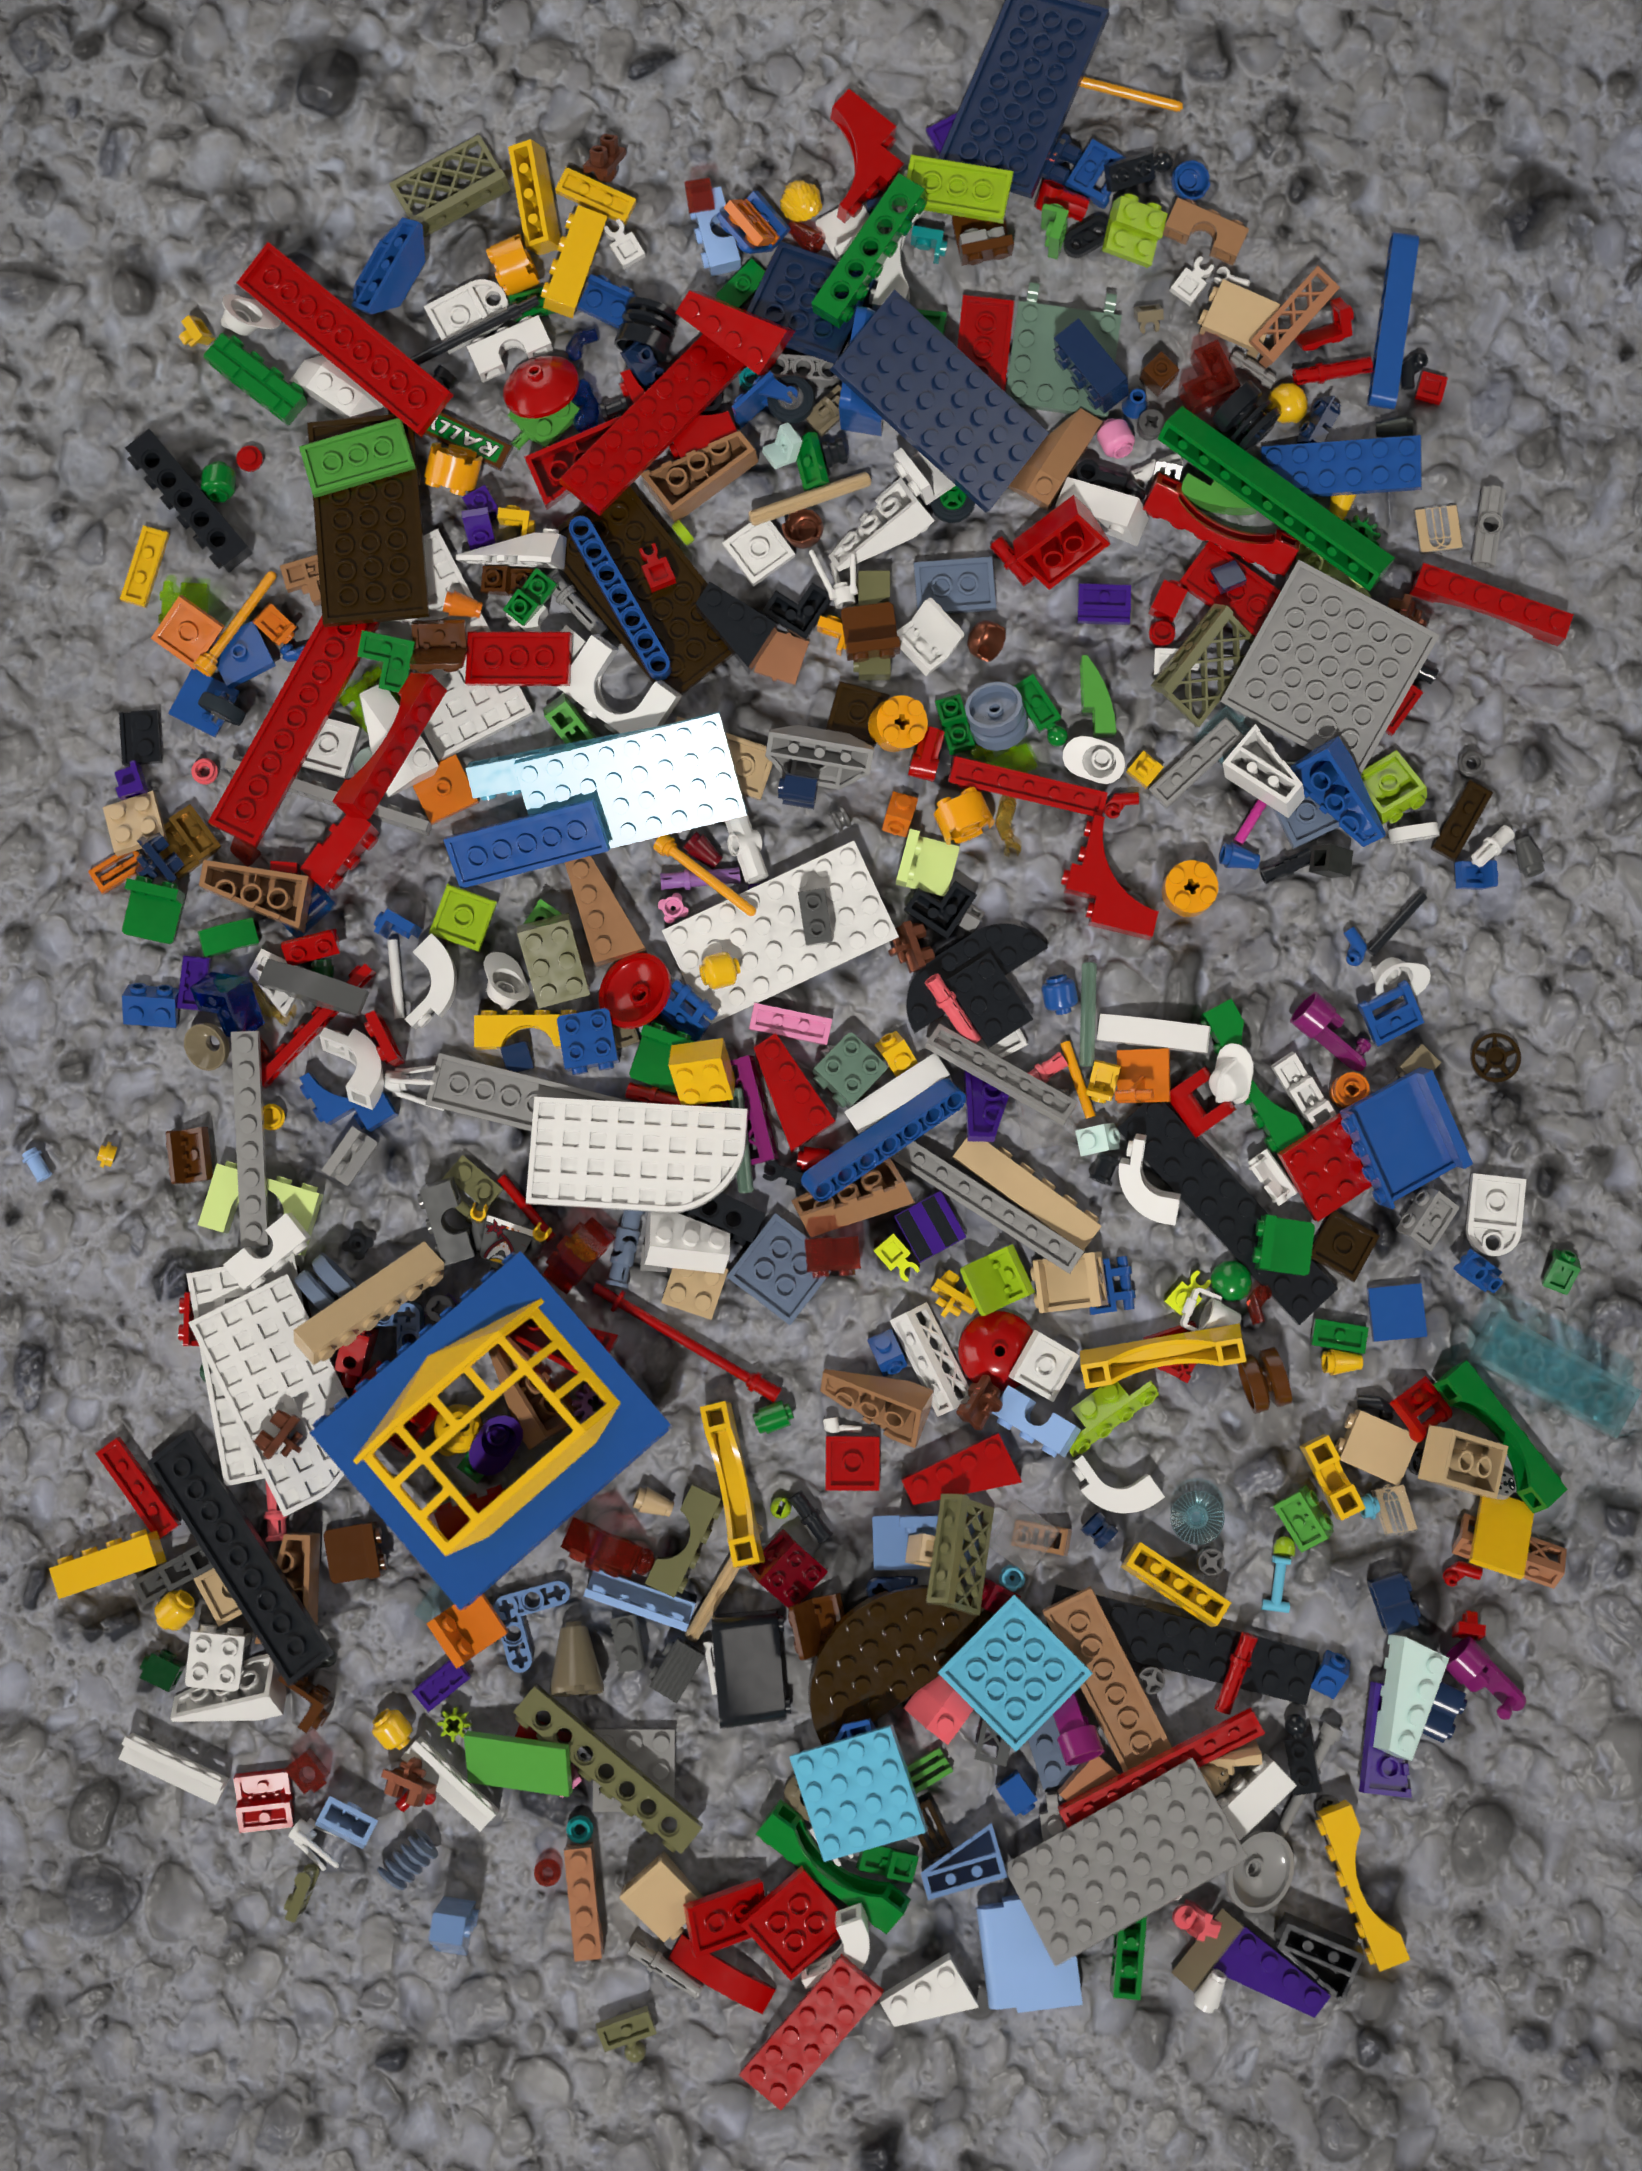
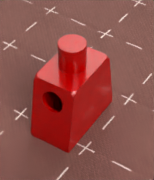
(361, 1350)

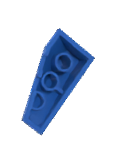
(1335, 785)

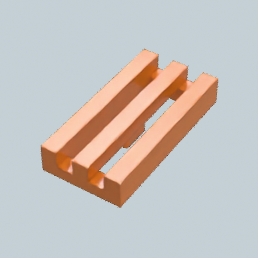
(120, 879)

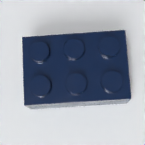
(1090, 367)

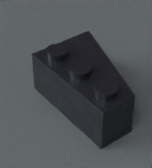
(736, 624)

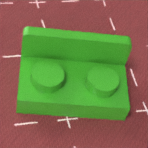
(1055, 221)
(1304, 1518)

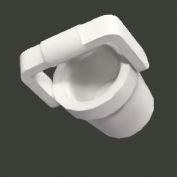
(1213, 1314)

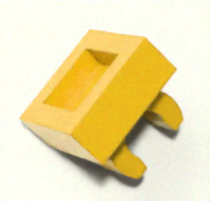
(195, 332)
(1144, 769)

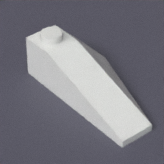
(892, 522)
(530, 550)
(379, 714)
(257, 1698)

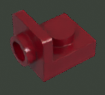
(995, 1596)

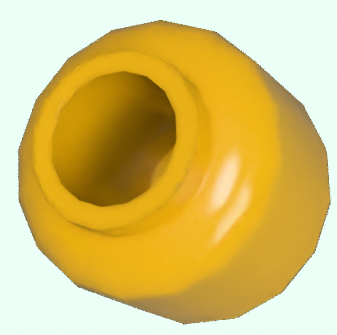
(719, 970)
(174, 1610)
(391, 1729)

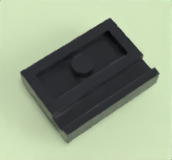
(140, 737)

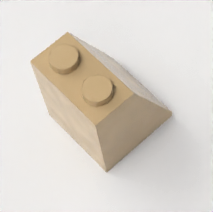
(658, 1897)

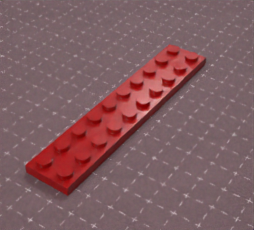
(345, 339)
(651, 424)
(1253, 603)
(289, 731)

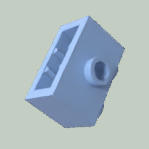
(346, 1822)

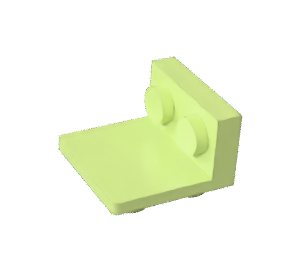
(927, 864)

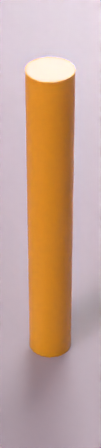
(1077, 1079)

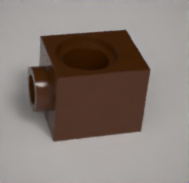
(1159, 374)

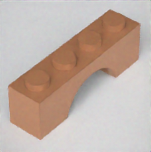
(582, 1899)

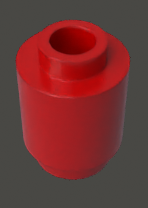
(811, 1157)

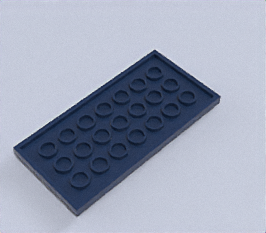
(1025, 87)
(939, 401)

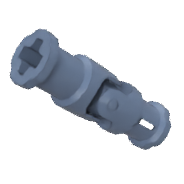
(623, 1253)

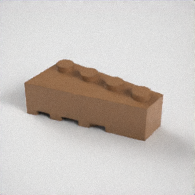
(699, 475)
(267, 892)
(602, 917)
(867, 1197)
(300, 1565)

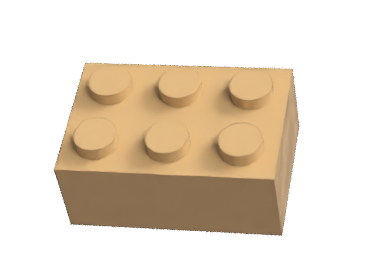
(1463, 1462)

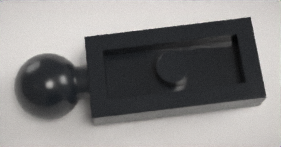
(1136, 170)
(1301, 1757)

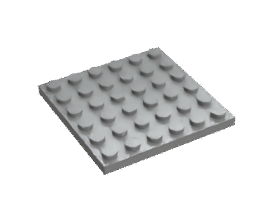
(1329, 665)

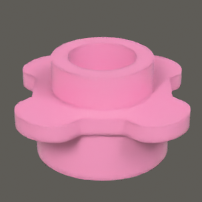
(665, 906)

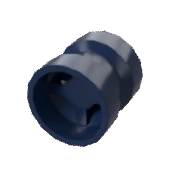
(1099, 1530)

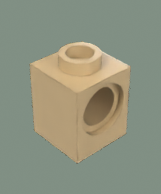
(920, 1549)

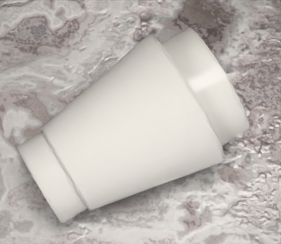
(1210, 1992)

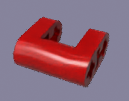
(1191, 1110)

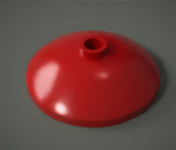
(541, 386)
(628, 983)
(981, 1339)

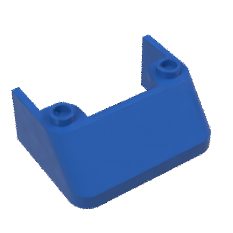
(853, 411)

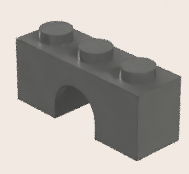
(452, 1244)

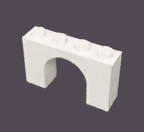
(586, 690)

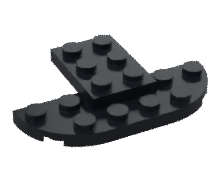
(977, 976)

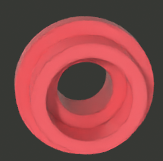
(199, 765)

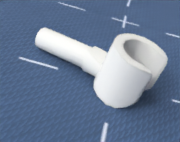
(1228, 277)
(832, 1425)

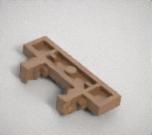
(303, 575)

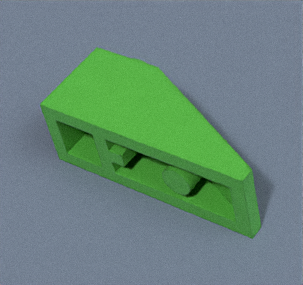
(567, 720)

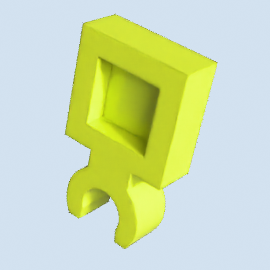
(893, 1254)
(1179, 1295)

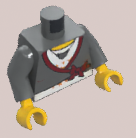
(498, 1238)

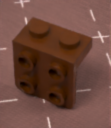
(984, 250)
(870, 632)
(438, 645)
(355, 1552)
(813, 1622)
(320, 1700)

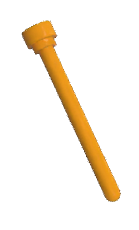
(1131, 94)
(207, 663)
(666, 846)

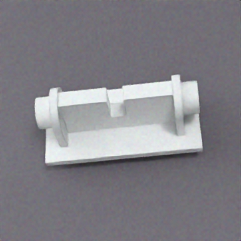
(1272, 1176)

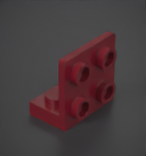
(787, 1570)

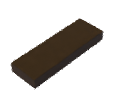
(1462, 820)

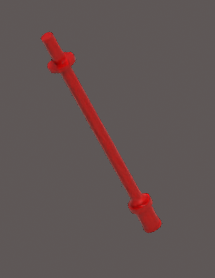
(752, 1380)

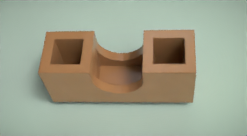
(1189, 218)

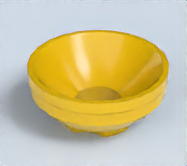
(462, 1440)

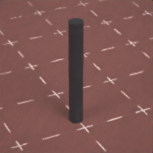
(1397, 923)

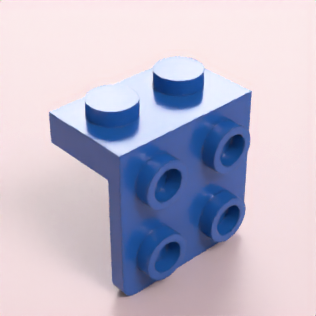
(768, 214)
(587, 1041)

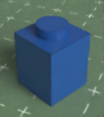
(1016, 1793)

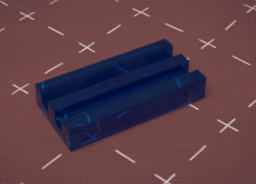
(317, 917)

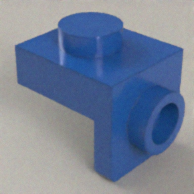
(1474, 877)
(887, 1353)
(1331, 1674)

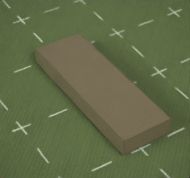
(1205, 1955)

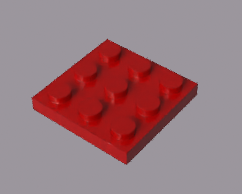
(1325, 1168)
(793, 1923)

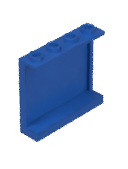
(1404, 1136)

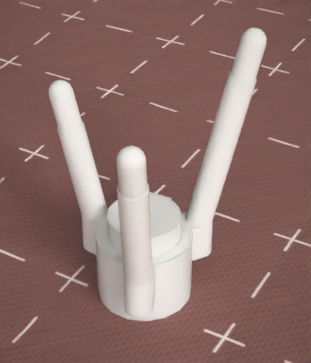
(841, 592)
(397, 1081)
(303, 1836)

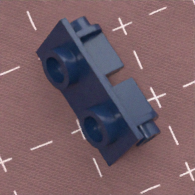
(1324, 412)

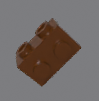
(189, 1155)

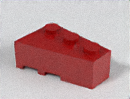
(340, 852)

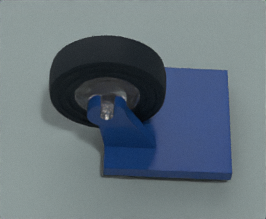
(788, 399)
(206, 704)

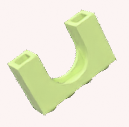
(224, 1198)

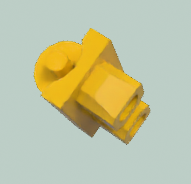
(945, 1288)

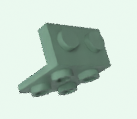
(848, 1070)

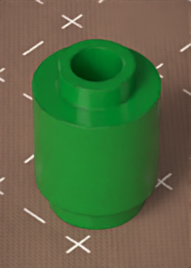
(773, 1417)

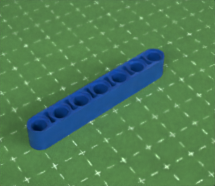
(1393, 320)
(615, 586)
(883, 1140)

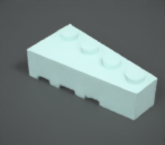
(1407, 1695)

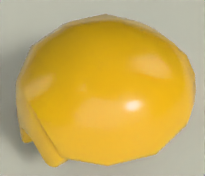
(1290, 401)

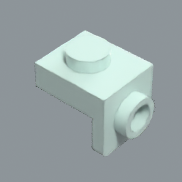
(785, 448)
(1098, 1139)

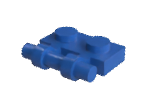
(683, 1016)
(1127, 1293)

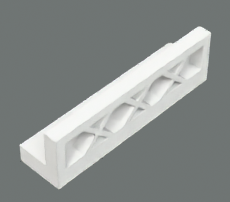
(928, 1361)
(173, 1768)
(452, 1785)

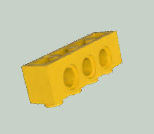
(1175, 1584)

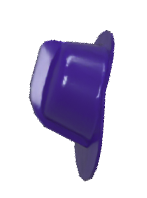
(495, 1444)

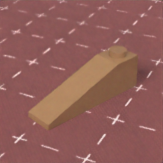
(890, 1403)

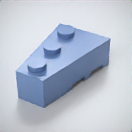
(966, 1866)
(452, 1925)

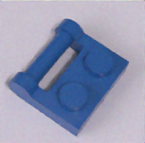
(1089, 171)
(1394, 1020)

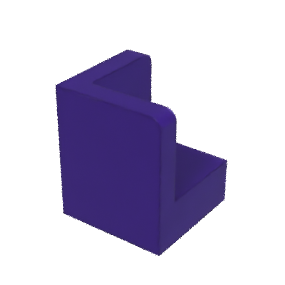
(130, 781)

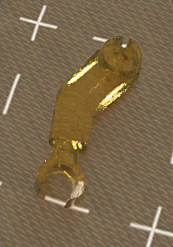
(1003, 824)
(267, 1008)

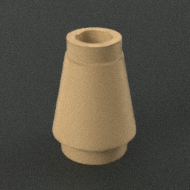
(651, 1502)

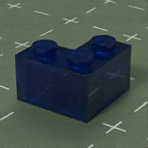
(231, 999)

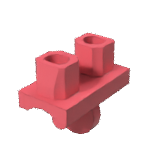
(1196, 1921)

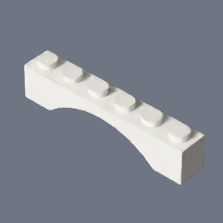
(892, 273)

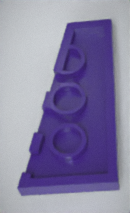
(1268, 1972)

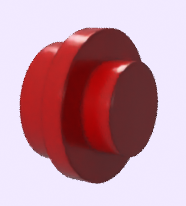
(249, 458)
(1162, 633)

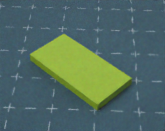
(962, 188)

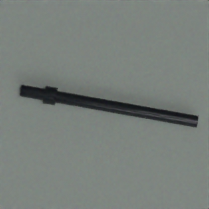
(513, 312)

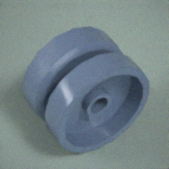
(996, 716)
(330, 1285)

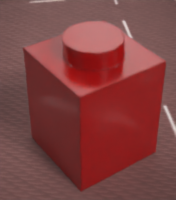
(1168, 600)

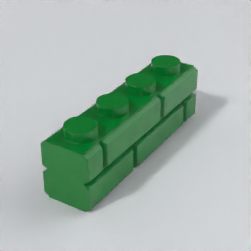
(255, 379)

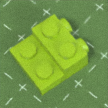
(1134, 230)
(1393, 787)

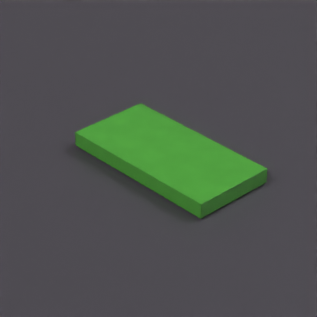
(357, 457)
(518, 1763)

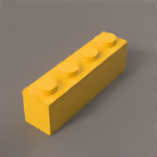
(534, 197)
(574, 261)
(108, 1564)

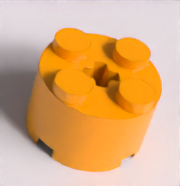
(513, 265)
(452, 468)
(908, 713)
(963, 816)
(1197, 875)

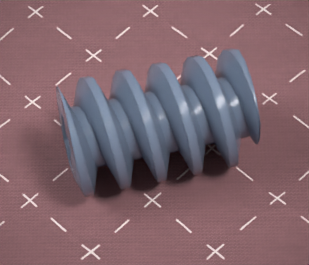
(410, 1861)

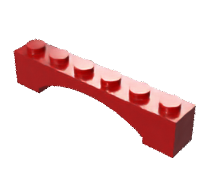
(1269, 550)
(1529, 615)
(364, 791)

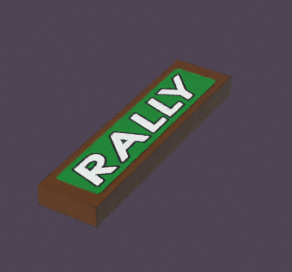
(452, 431)

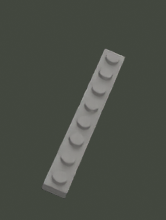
(317, 791)
(250, 1138)
(989, 1206)

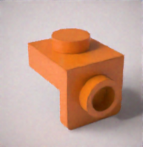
(275, 625)
(899, 814)

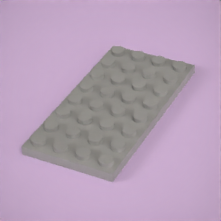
(1125, 1862)

